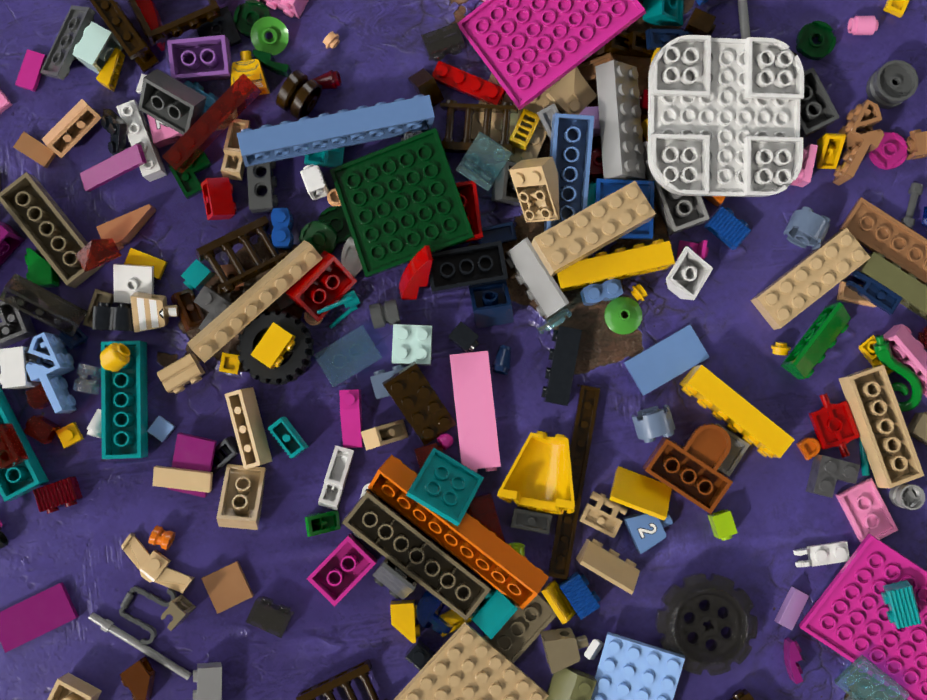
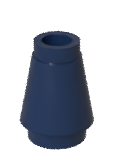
(501, 363)

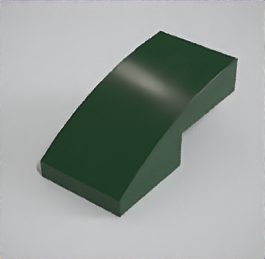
(268, 61)

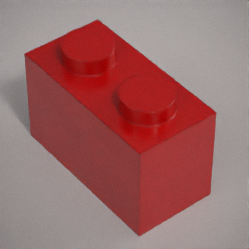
(218, 198)

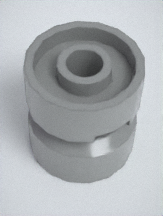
(907, 496)

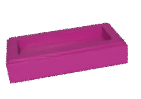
(30, 70)

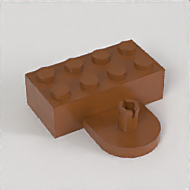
(694, 467)

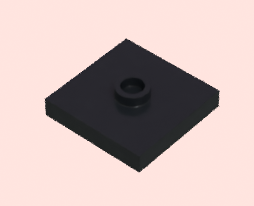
(221, 26)

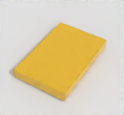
(640, 493)

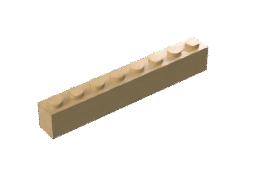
(254, 301)

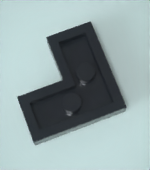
(117, 128)

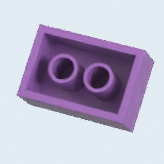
(200, 58)

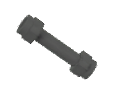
(915, 190)

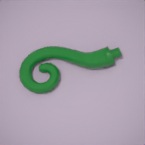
(885, 355)

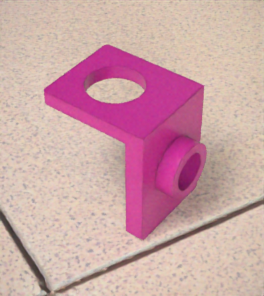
(699, 248)

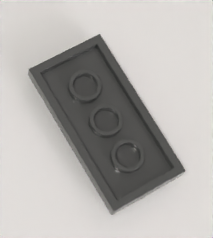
(60, 56)

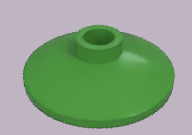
(277, 28)
(614, 319)

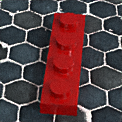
(468, 84)

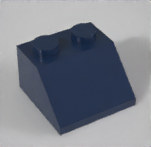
(491, 305)

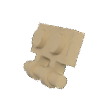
(601, 520)

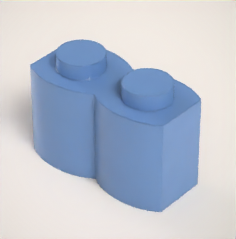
(606, 291)

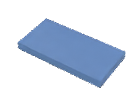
(666, 360)

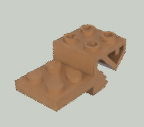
(859, 139)

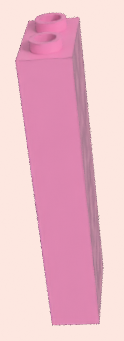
(475, 411)

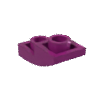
(791, 656)

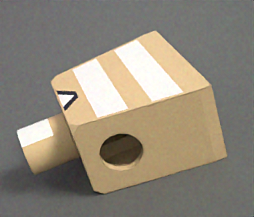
(151, 311)

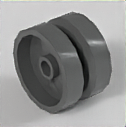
(892, 84)

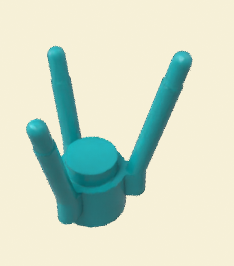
(349, 300)

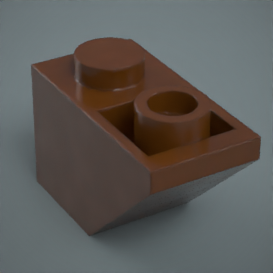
(139, 679)

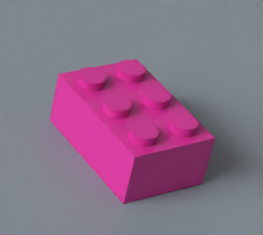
(342, 569)

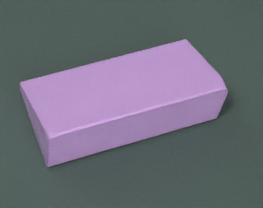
(791, 608)

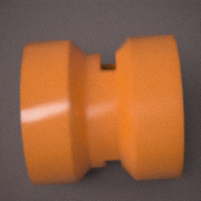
(161, 537)

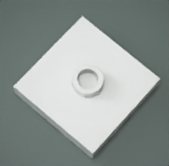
(132, 279)

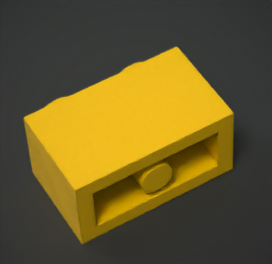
(273, 346)

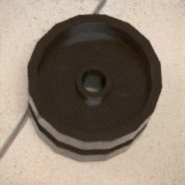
(299, 94)

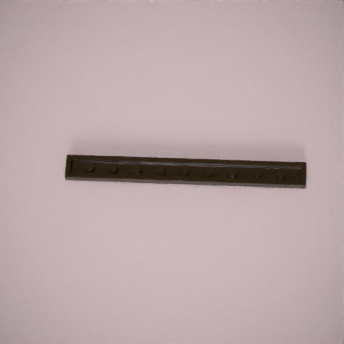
(579, 456)

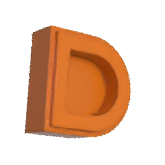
(809, 447)

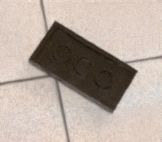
(419, 403)

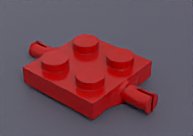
(834, 425)

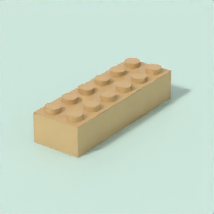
(593, 228)
(810, 279)
(881, 427)

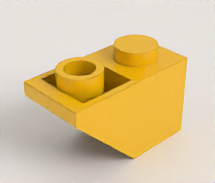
(404, 618)

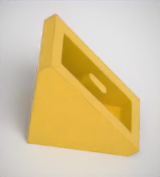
(829, 150)

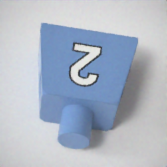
(646, 530)

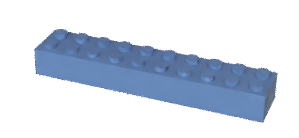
(335, 130)

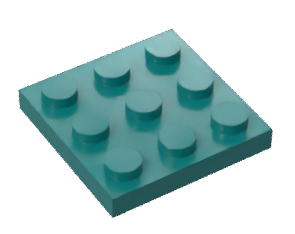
(445, 486)

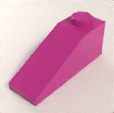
(351, 418)

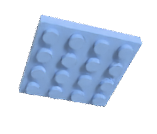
(636, 671)

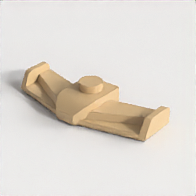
(154, 565)

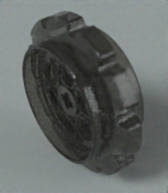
(726, 648)

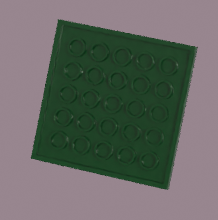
(401, 202)

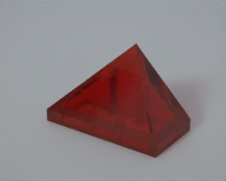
(97, 253)

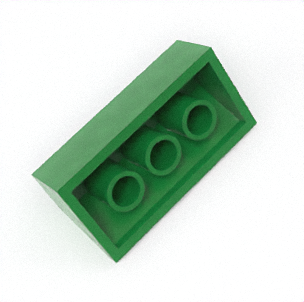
(816, 341)

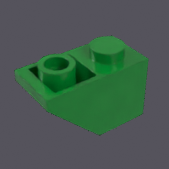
(40, 270)

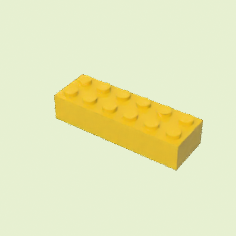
(617, 265)
(736, 411)

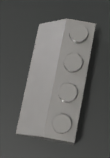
(536, 278)

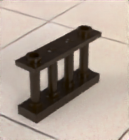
(125, 33)
(463, 146)
(242, 236)
(344, 680)

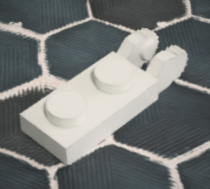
(823, 554)

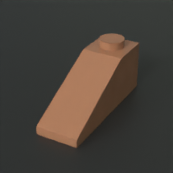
(125, 227)

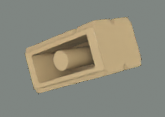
(181, 373)

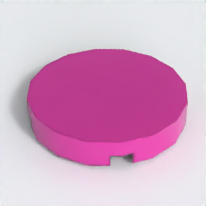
(890, 152)

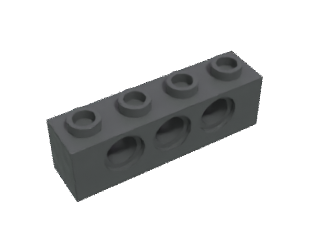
(264, 203)

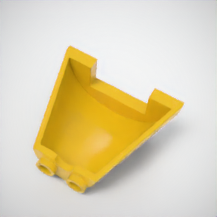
(541, 476)

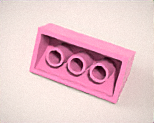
(908, 351)

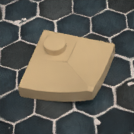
(571, 93)

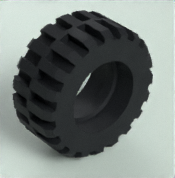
(294, 366)

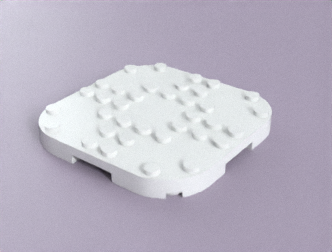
(725, 116)

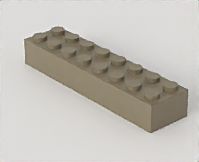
(416, 555)

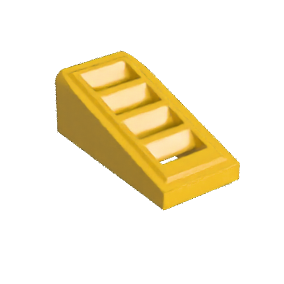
(111, 70)
(518, 142)

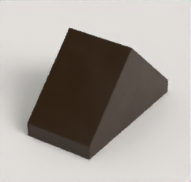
(425, 84)

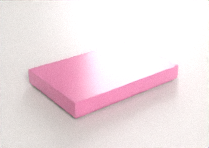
(866, 510)

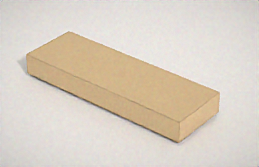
(182, 479)

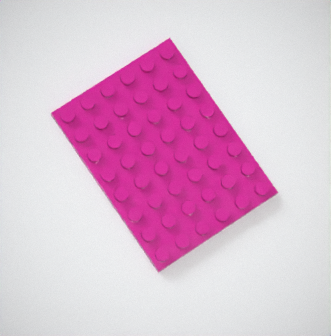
(541, 41)
(854, 618)

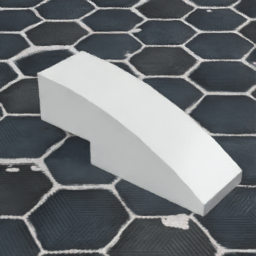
(336, 478)

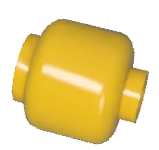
(115, 357)

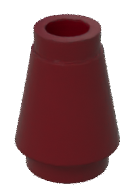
(329, 80)

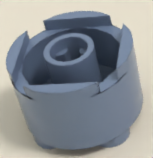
(807, 228)
(653, 423)

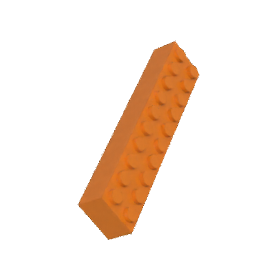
(468, 541)

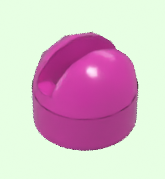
(445, 440)

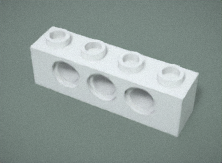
(139, 133)

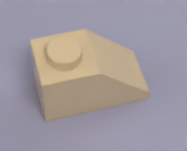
(384, 434)

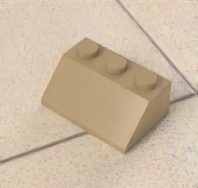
(609, 565)

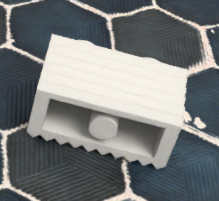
(314, 181)

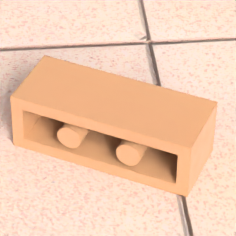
(71, 128)

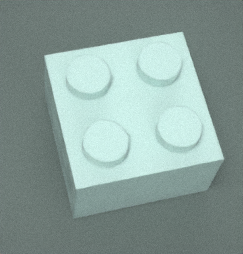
(95, 47)
(412, 344)

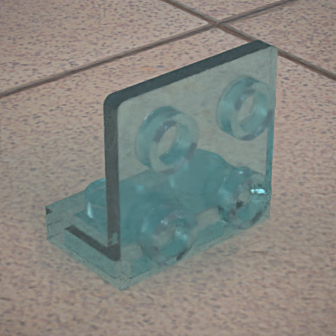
(483, 161)

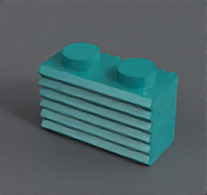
(288, 437)
(902, 604)

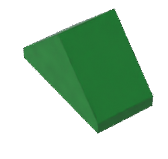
(322, 523)

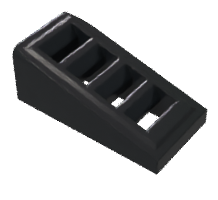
(231, 448)

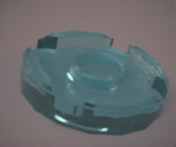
(554, 321)

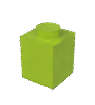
(722, 524)

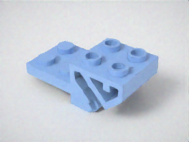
(51, 347)

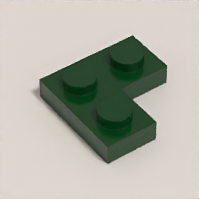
(188, 180)

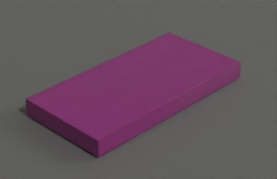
(36, 616)

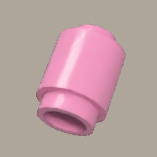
(862, 25)

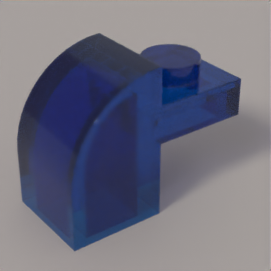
(428, 613)

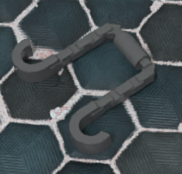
(127, 600)

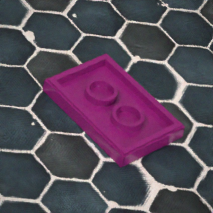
(193, 454)

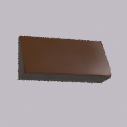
(189, 311)

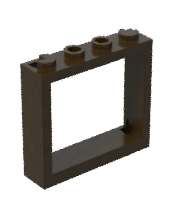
(176, 27)

